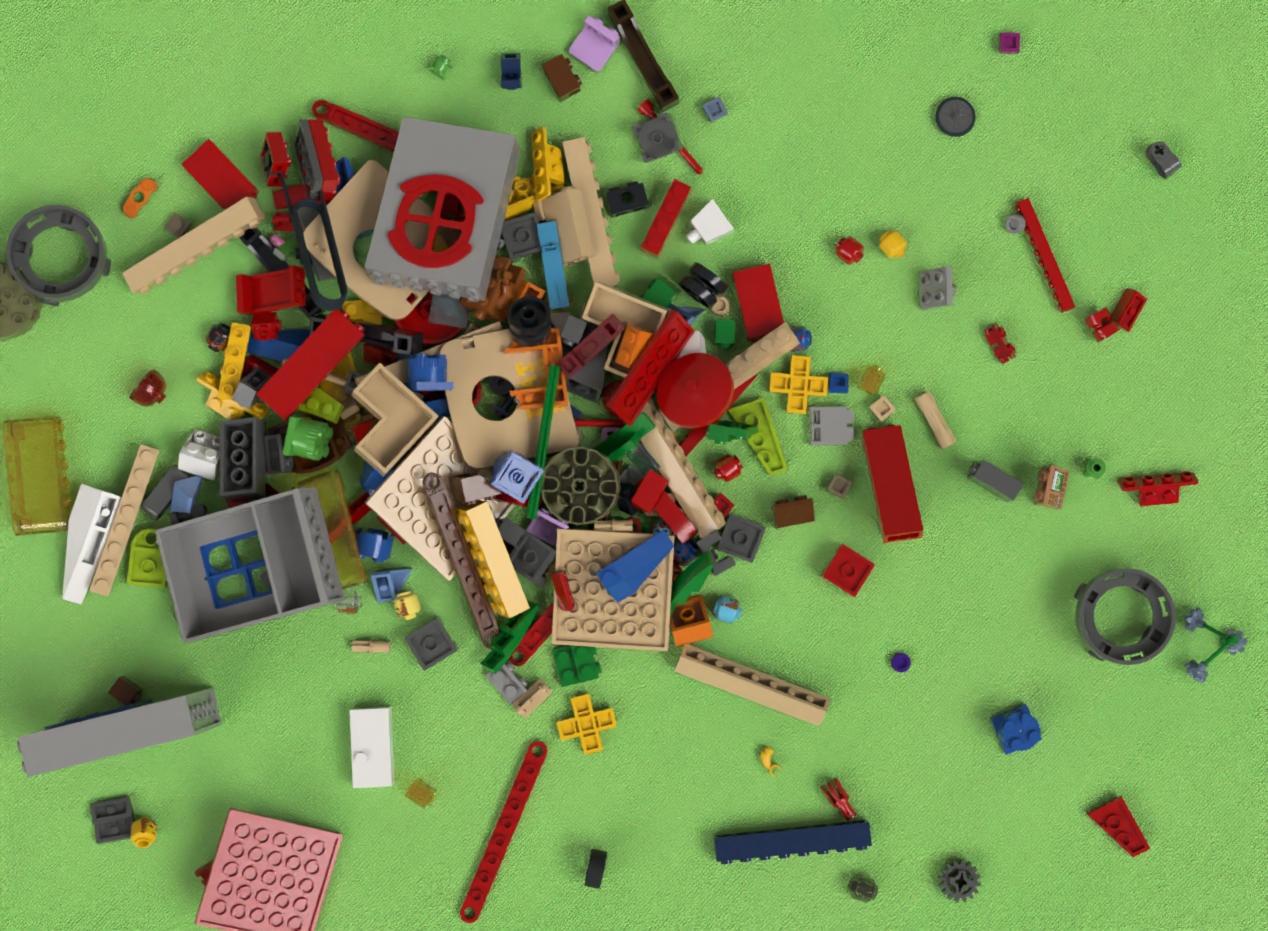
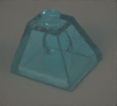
(447, 311)

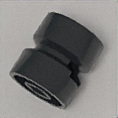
(500, 386)

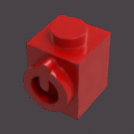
(266, 326)

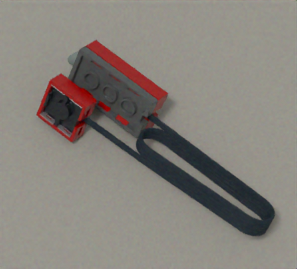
(320, 185)

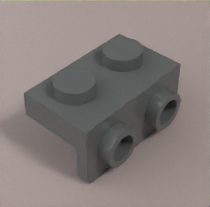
(274, 457)

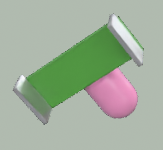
(282, 247)

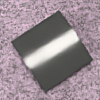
(112, 820)

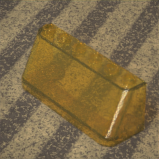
(37, 475)
(339, 526)

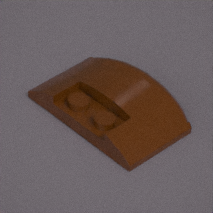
(338, 445)

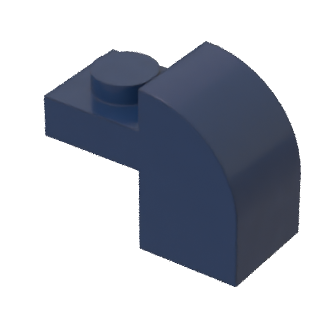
(511, 71)

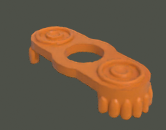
(147, 187)

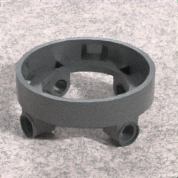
(20, 251)
(1154, 637)

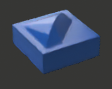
(838, 383)

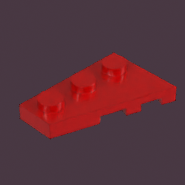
(1119, 823)

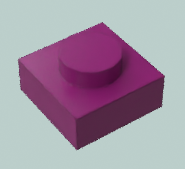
(1009, 43)

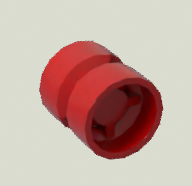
(1101, 324)

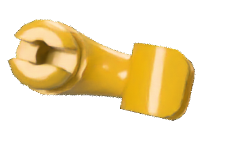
(765, 757)

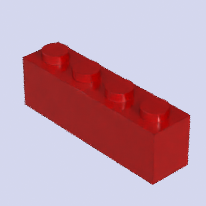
(665, 218)

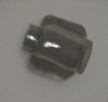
(862, 888)

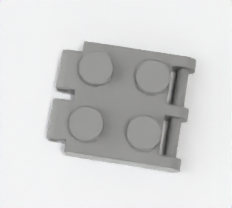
(831, 425)

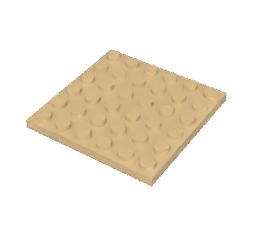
(405, 506)
(598, 619)

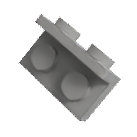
(508, 683)

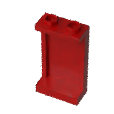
(219, 175)
(271, 291)
(758, 301)

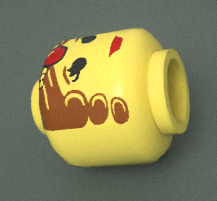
(407, 605)

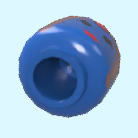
(803, 336)
(685, 553)

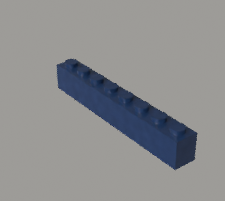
(792, 841)

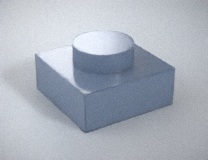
(715, 109)

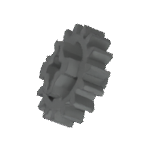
(951, 878)

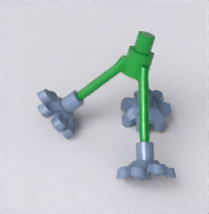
(1231, 641)

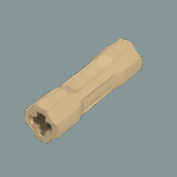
(942, 432)

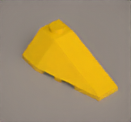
(523, 196)

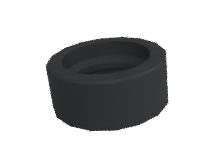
(595, 868)

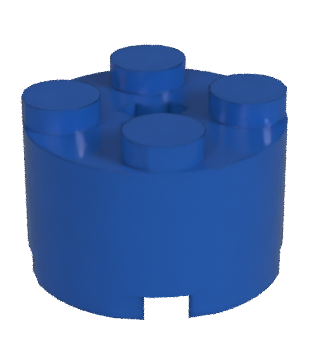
(374, 544)

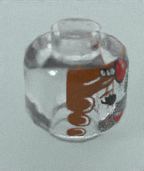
(351, 603)

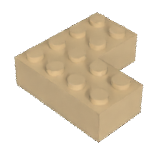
(627, 308)
(400, 416)

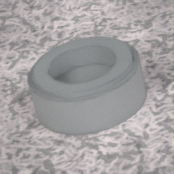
(1015, 223)

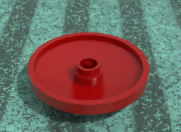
(417, 321)
(695, 390)

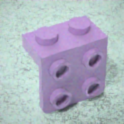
(595, 44)
(546, 527)

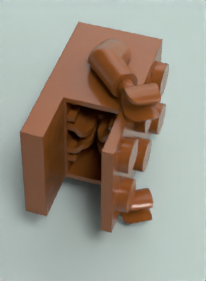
(501, 291)

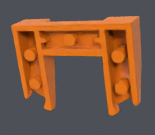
(552, 354)

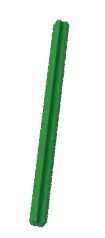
(543, 438)

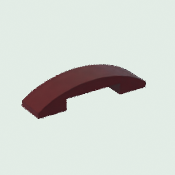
(591, 345)

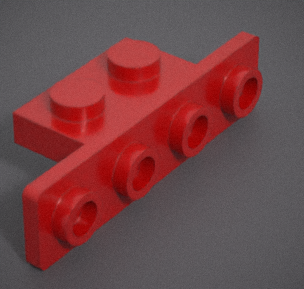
(1158, 488)

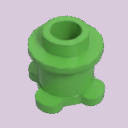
(440, 66)
(1089, 471)

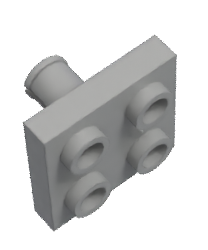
(936, 288)

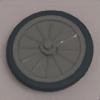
(955, 116)

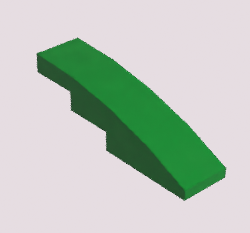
(691, 580)
(507, 641)

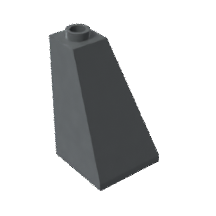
(589, 380)

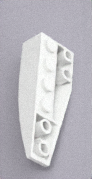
(86, 538)

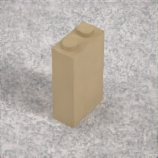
(571, 223)

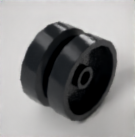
(703, 285)
(529, 321)

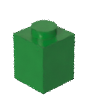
(724, 333)

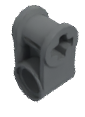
(1164, 161)

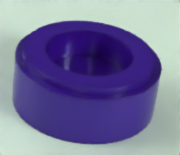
(900, 662)

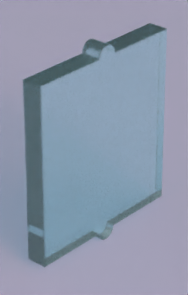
(643, 459)

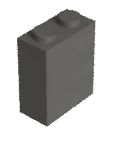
(994, 480)

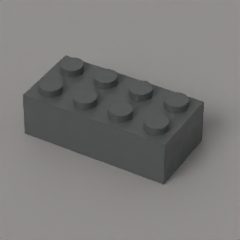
(242, 459)

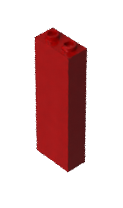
(311, 363)
(892, 484)

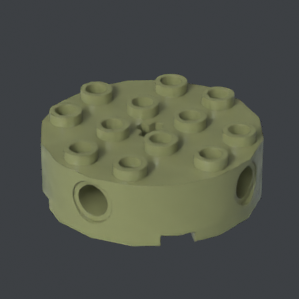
(18, 307)
(561, 485)

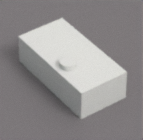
(372, 747)

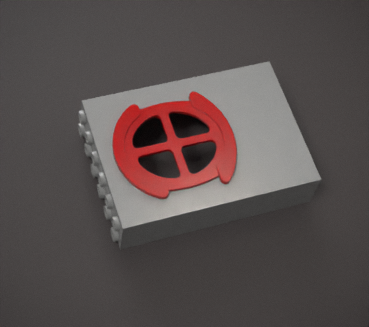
(445, 159)

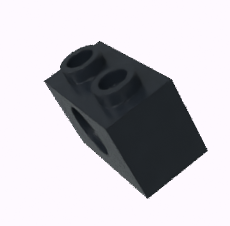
(638, 202)

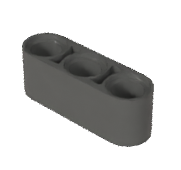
(161, 496)

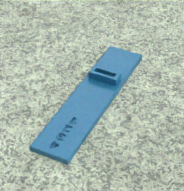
(553, 265)

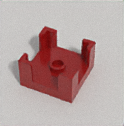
(848, 570)

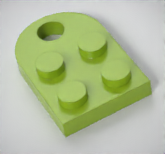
(145, 562)

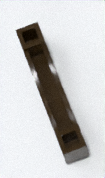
(642, 56)

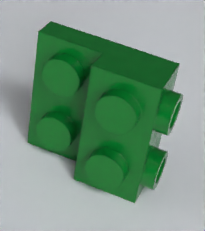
(726, 431)
(576, 664)

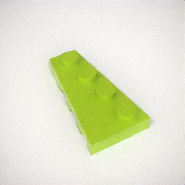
(322, 406)
(766, 440)

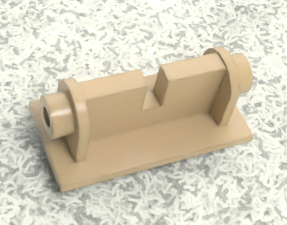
(532, 698)

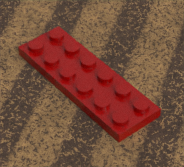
(649, 367)

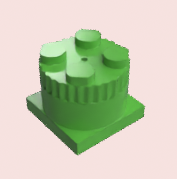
(307, 438)

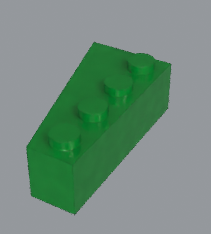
(660, 292)

